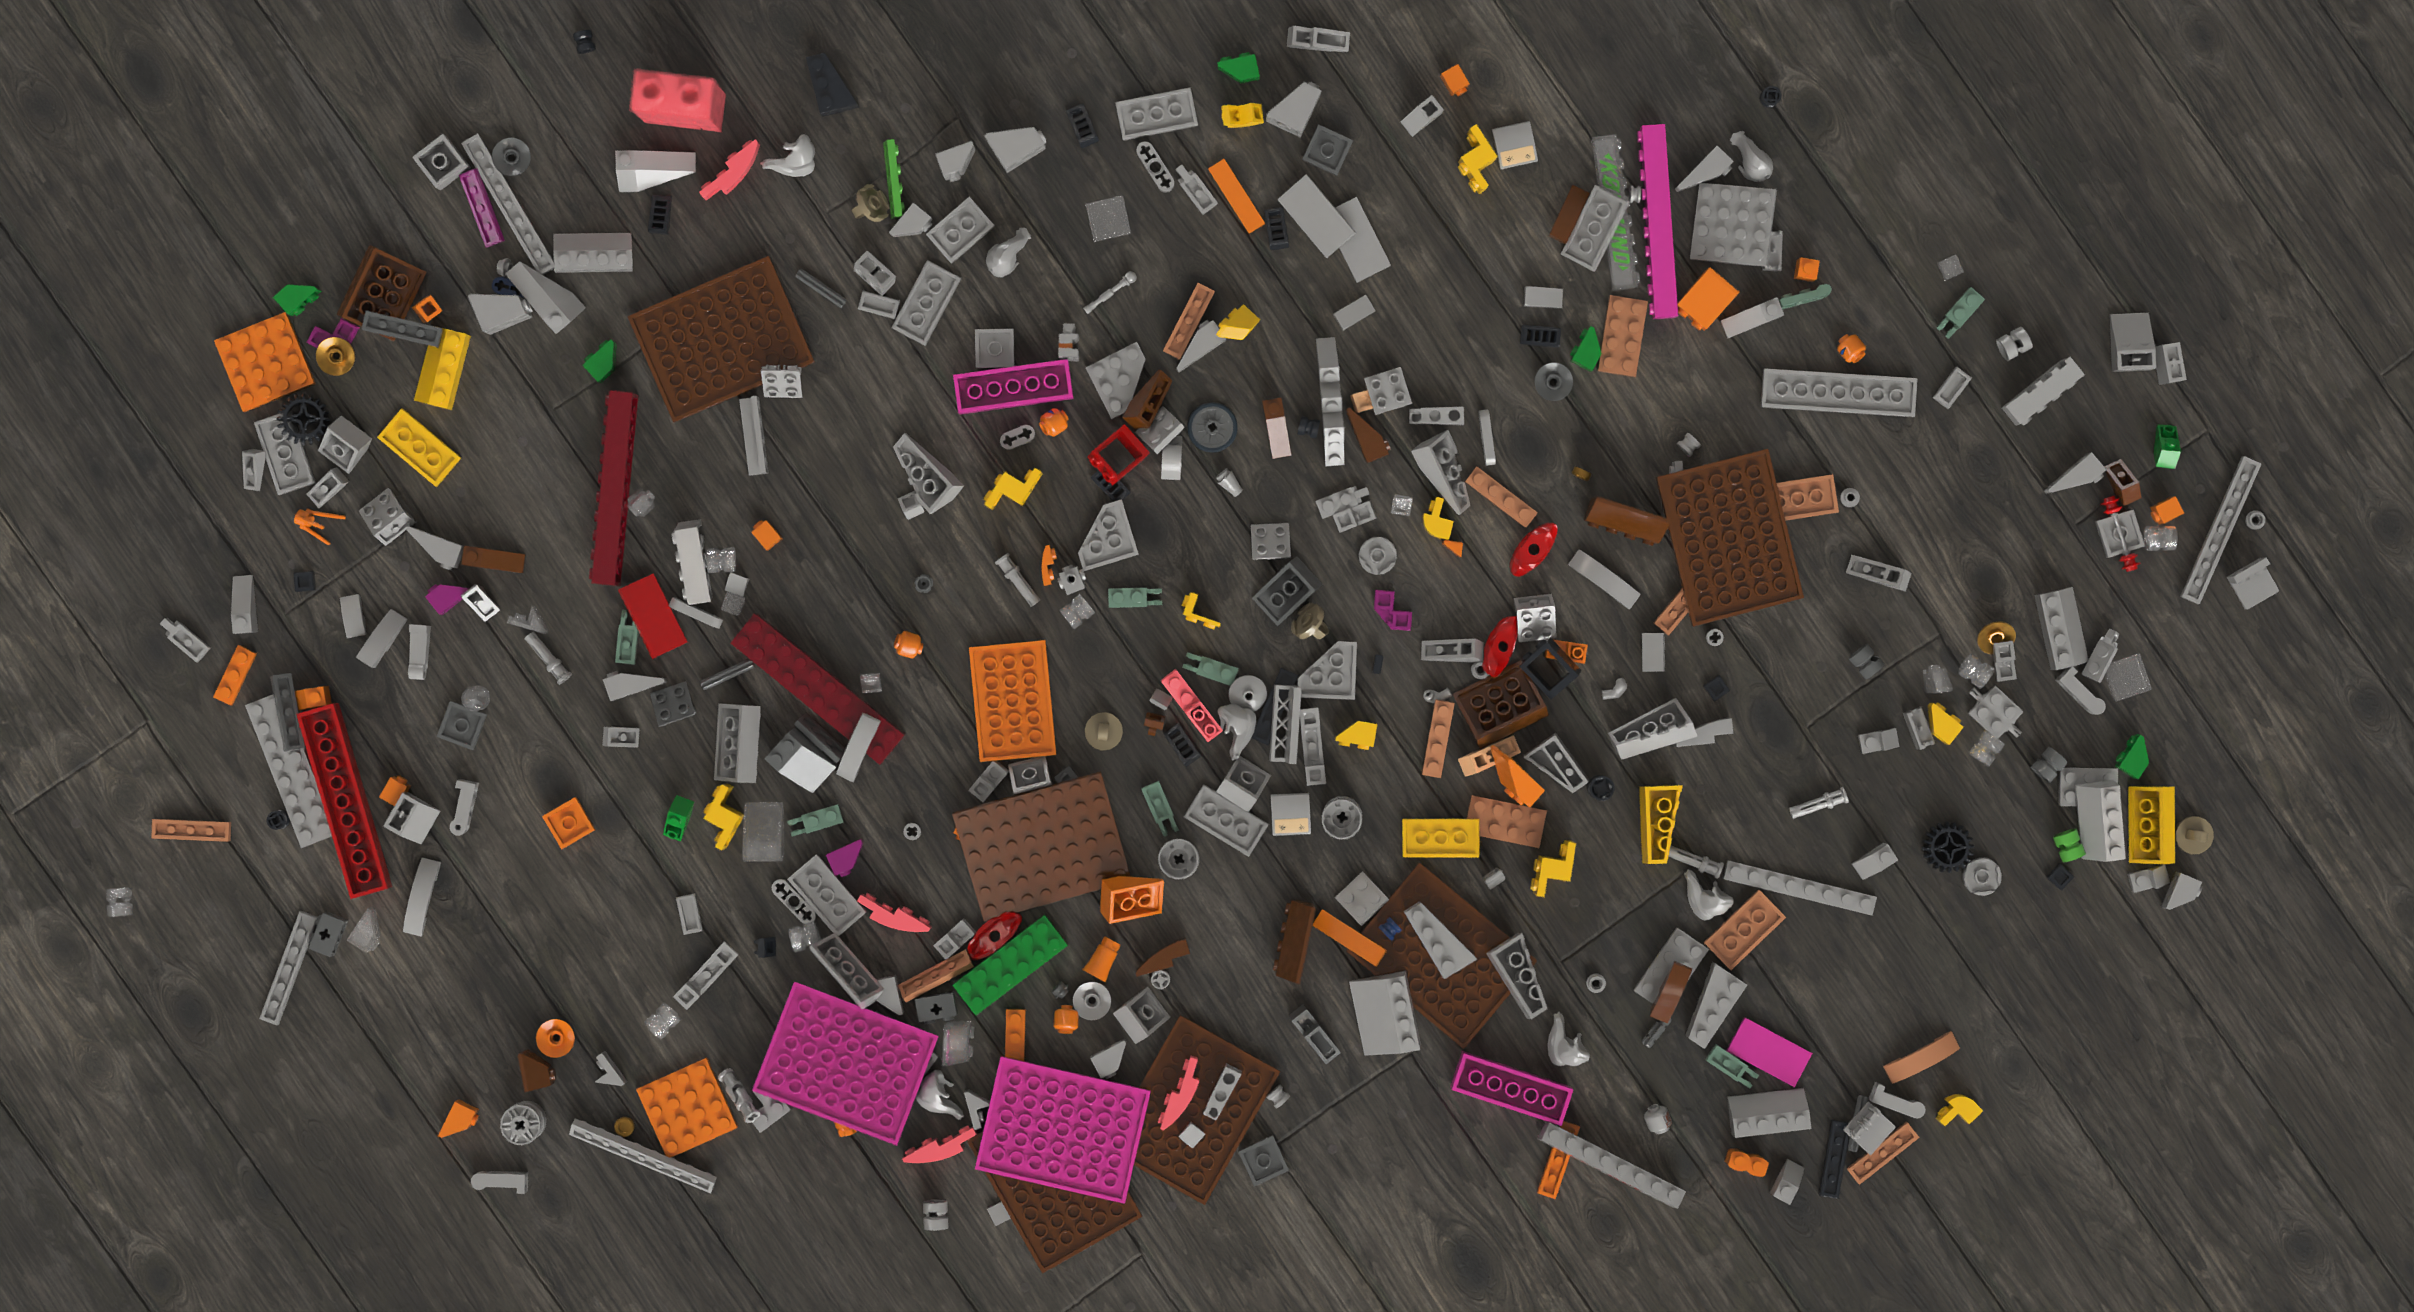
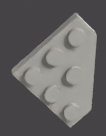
(1117, 378)
(1108, 538)
(1332, 674)

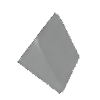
(910, 505)
(736, 584)
(1161, 699)
(1191, 1134)

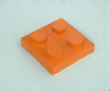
(568, 823)

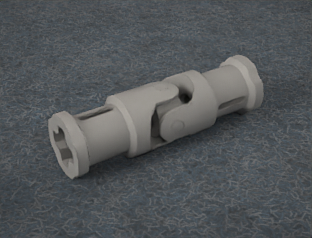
(739, 1095)

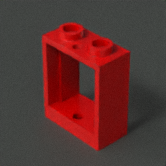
(1130, 442)

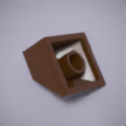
(535, 1071)

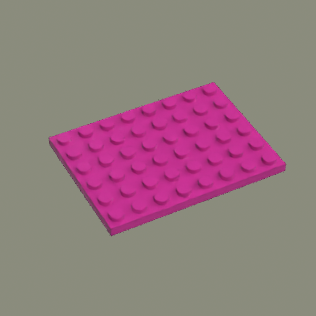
(845, 1063)
(1062, 1129)

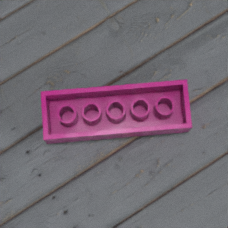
(1013, 386)
(1511, 1088)

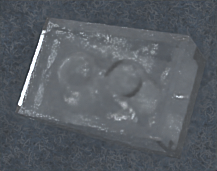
(763, 832)
(957, 1042)

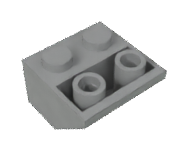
(411, 818)

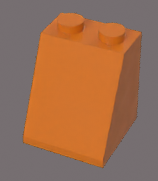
(1706, 299)

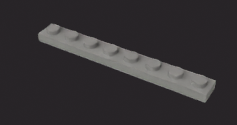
(509, 205)
(2220, 530)
(1799, 887)
(642, 1155)

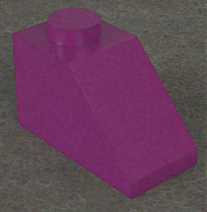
(444, 597)
(845, 858)

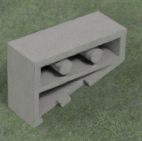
(1558, 763)

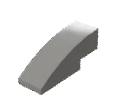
(1318, 39)
(381, 638)
(1706, 732)

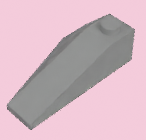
(651, 168)
(551, 301)
(1439, 464)
(931, 480)

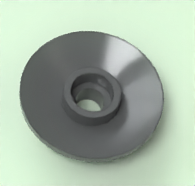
(509, 147)
(1560, 374)

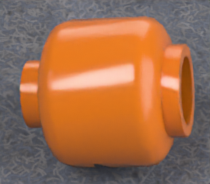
(1851, 348)
(1053, 422)
(908, 644)
(1066, 1019)

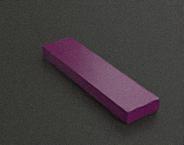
(481, 207)

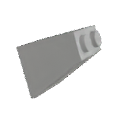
(1296, 109)
(1016, 146)
(499, 311)

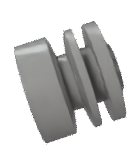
(1347, 827)
(1168, 863)
(534, 1123)

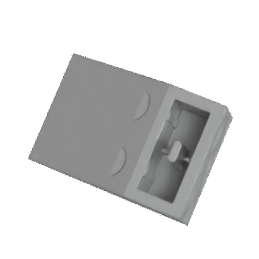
(2132, 342)

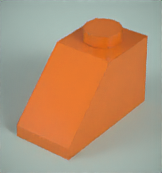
(313, 697)
(459, 1118)

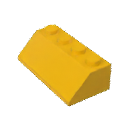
(442, 370)
(2151, 824)

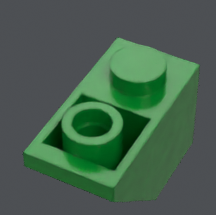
(1240, 69)
(295, 297)
(1588, 351)
(603, 362)
(2166, 446)
(2134, 758)
(678, 818)

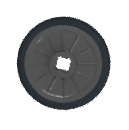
(1206, 415)

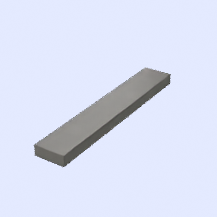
(288, 968)

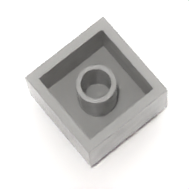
(441, 162)

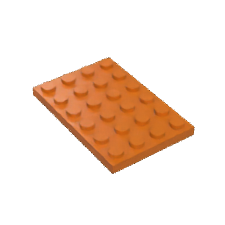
(1012, 701)

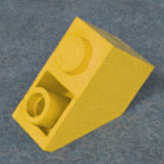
(1239, 324)
(1943, 725)
(1358, 733)

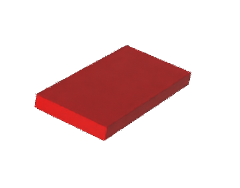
(652, 616)

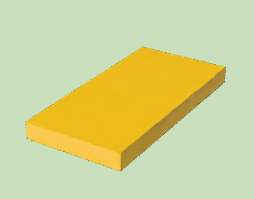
(419, 447)
(1441, 837)

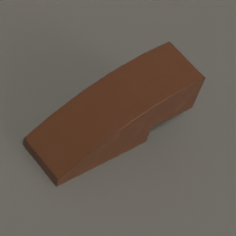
(1569, 214)
(1163, 958)
(1670, 992)

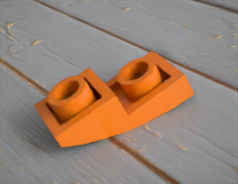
(1048, 559)
(1575, 651)

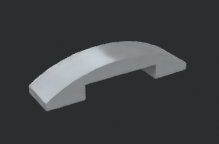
(1604, 579)
(1312, 746)
(858, 747)
(420, 896)
(706, 975)

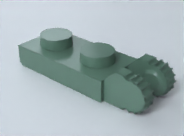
(1805, 296)
(1961, 311)
(1131, 597)
(626, 641)
(1212, 669)
(1159, 806)
(818, 820)
(1729, 1065)

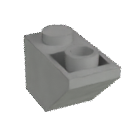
(1422, 116)

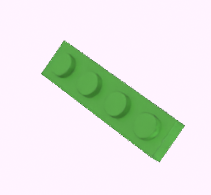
(892, 173)

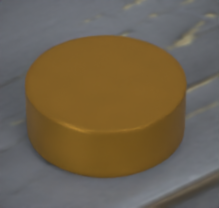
(1582, 474)
(624, 1126)

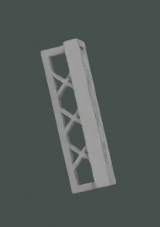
(754, 436)
(1291, 727)

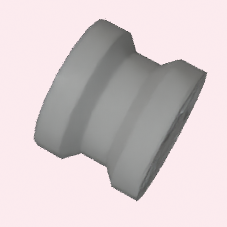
(1688, 444)
(1162, 980)
(1278, 1096)

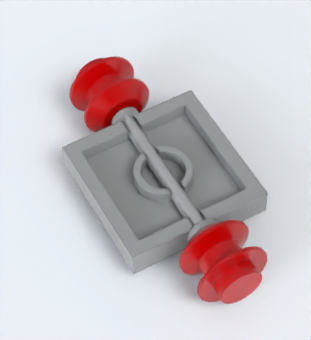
(2120, 533)

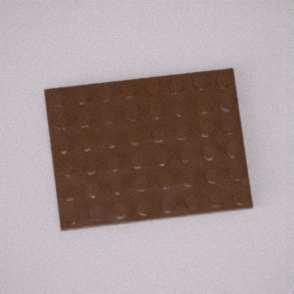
(719, 337)
(1729, 537)
(1041, 845)
(1464, 999)
(1161, 1151)
(1056, 1220)

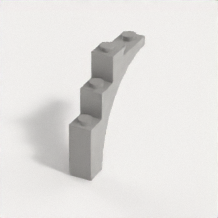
(1330, 401)

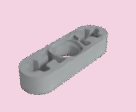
(1167, 176)
(1486, 436)
(696, 612)
(788, 886)

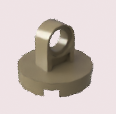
(871, 204)
(1310, 622)
(1103, 731)
(2194, 835)

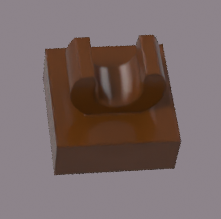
(1154, 722)

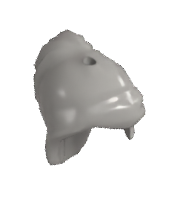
(798, 162)
(1756, 162)
(1002, 257)
(1241, 724)
(1706, 902)
(1563, 1049)
(933, 1098)

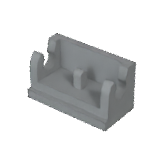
(1775, 252)
(2169, 363)
(1653, 652)
(1918, 728)

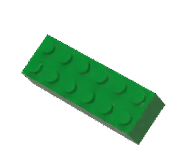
(1010, 964)

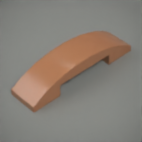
(1922, 1058)

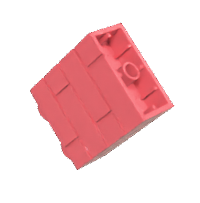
(678, 101)

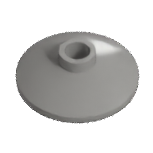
(1245, 685)
(1092, 1011)

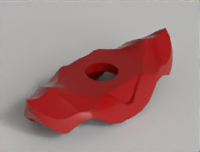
(1522, 560)
(1494, 659)
(981, 944)

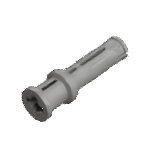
(1012, 572)
(553, 665)
(1829, 803)
(1703, 864)

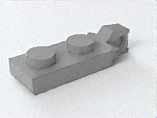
(1196, 190)
(1340, 501)
(185, 639)
(2101, 656)

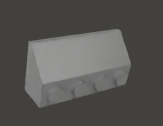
(592, 252)
(2061, 628)
(737, 743)
(2100, 820)
(847, 970)
(1768, 1112)

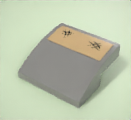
(1515, 145)
(1290, 814)

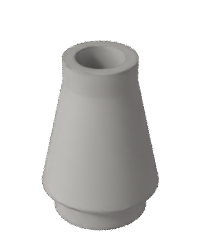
(1229, 482)

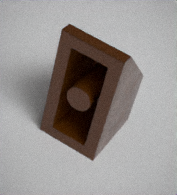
(2123, 482)

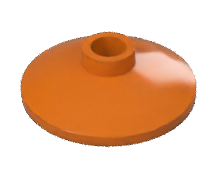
(546, 1041)

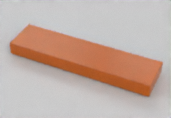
(1236, 196)
(1349, 938)
(1556, 1166)

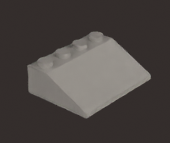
(1385, 1014)

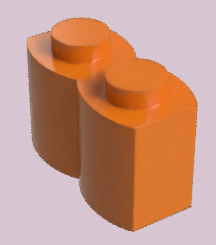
(1751, 1163)

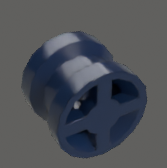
(1390, 928)

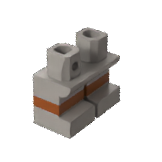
(1067, 342)

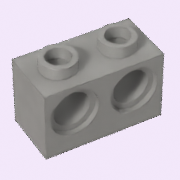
(874, 273)

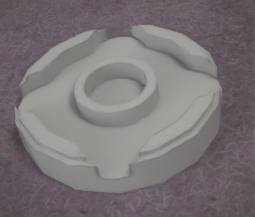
(1377, 555)
(1981, 876)

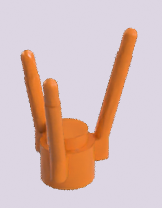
(306, 520)

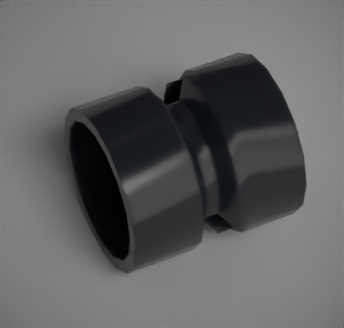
(1600, 787)

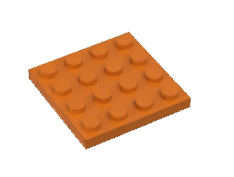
(264, 362)
(687, 1108)

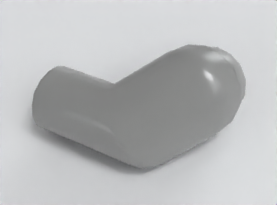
(1617, 691)
(1430, 695)

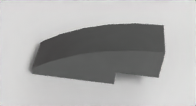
(1314, 1034)

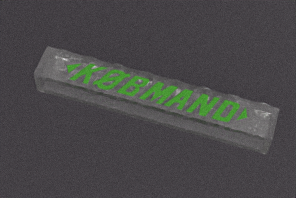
(1609, 177)

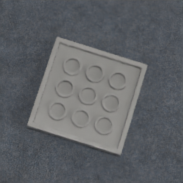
(1733, 224)

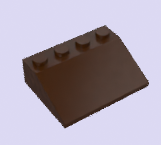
(381, 287)
(1626, 520)
(1500, 705)
(1294, 941)

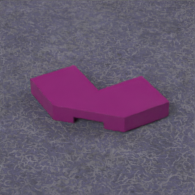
(344, 330)
(1384, 607)

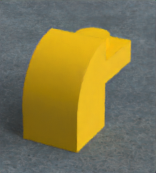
(1242, 115)
(1434, 524)
(1961, 1105)

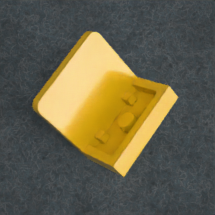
(1188, 603)

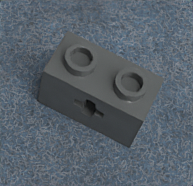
(335, 926)
(926, 1003)

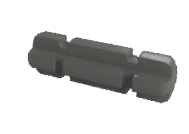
(1655, 1033)

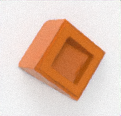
(1454, 546)

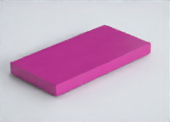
(1769, 1052)

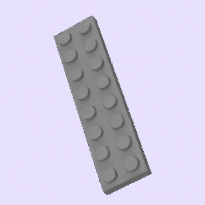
(1839, 392)
(291, 774)

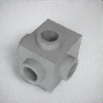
(1071, 587)

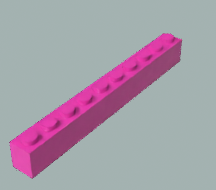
(1658, 221)

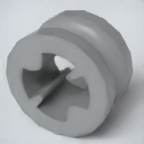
(1635, 194)
(1718, 641)
(912, 837)

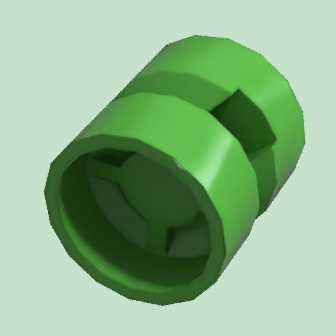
(2069, 846)

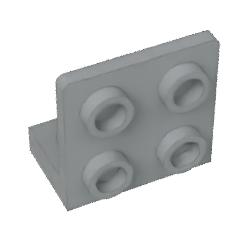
(386, 517)
(2253, 583)
(1535, 617)

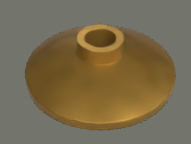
(326, 360)
(1995, 633)

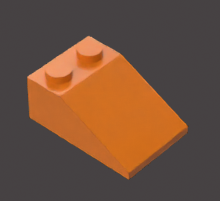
(1517, 781)
(1130, 898)

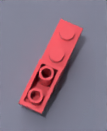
(738, 165)
(1191, 705)
(900, 920)
(1178, 1101)
(933, 1151)

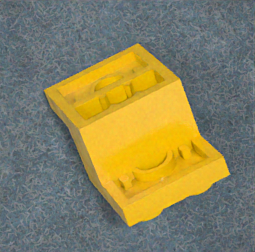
(1476, 159)
(1012, 488)
(723, 816)
(1553, 868)

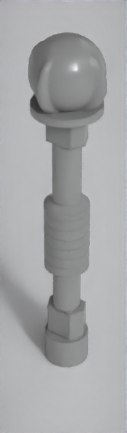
(1130, 277)

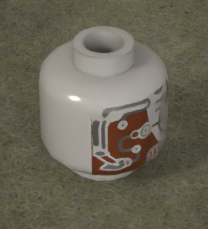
(1657, 1119)

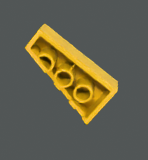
(1657, 817)

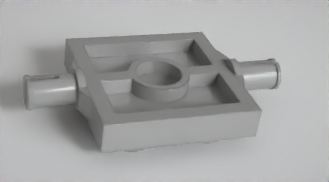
(1995, 712)

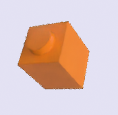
(1455, 80)
(1806, 269)
(427, 309)
(2166, 510)
(766, 534)
(394, 789)

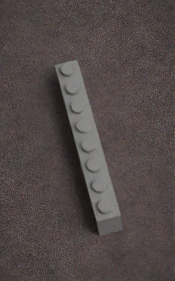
(1611, 1165)

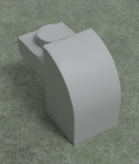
(1172, 459)

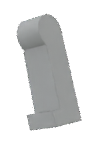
(1437, 416)
(418, 651)
(2080, 692)
(464, 807)
(1222, 1091)
(1911, 1108)
(501, 1179)

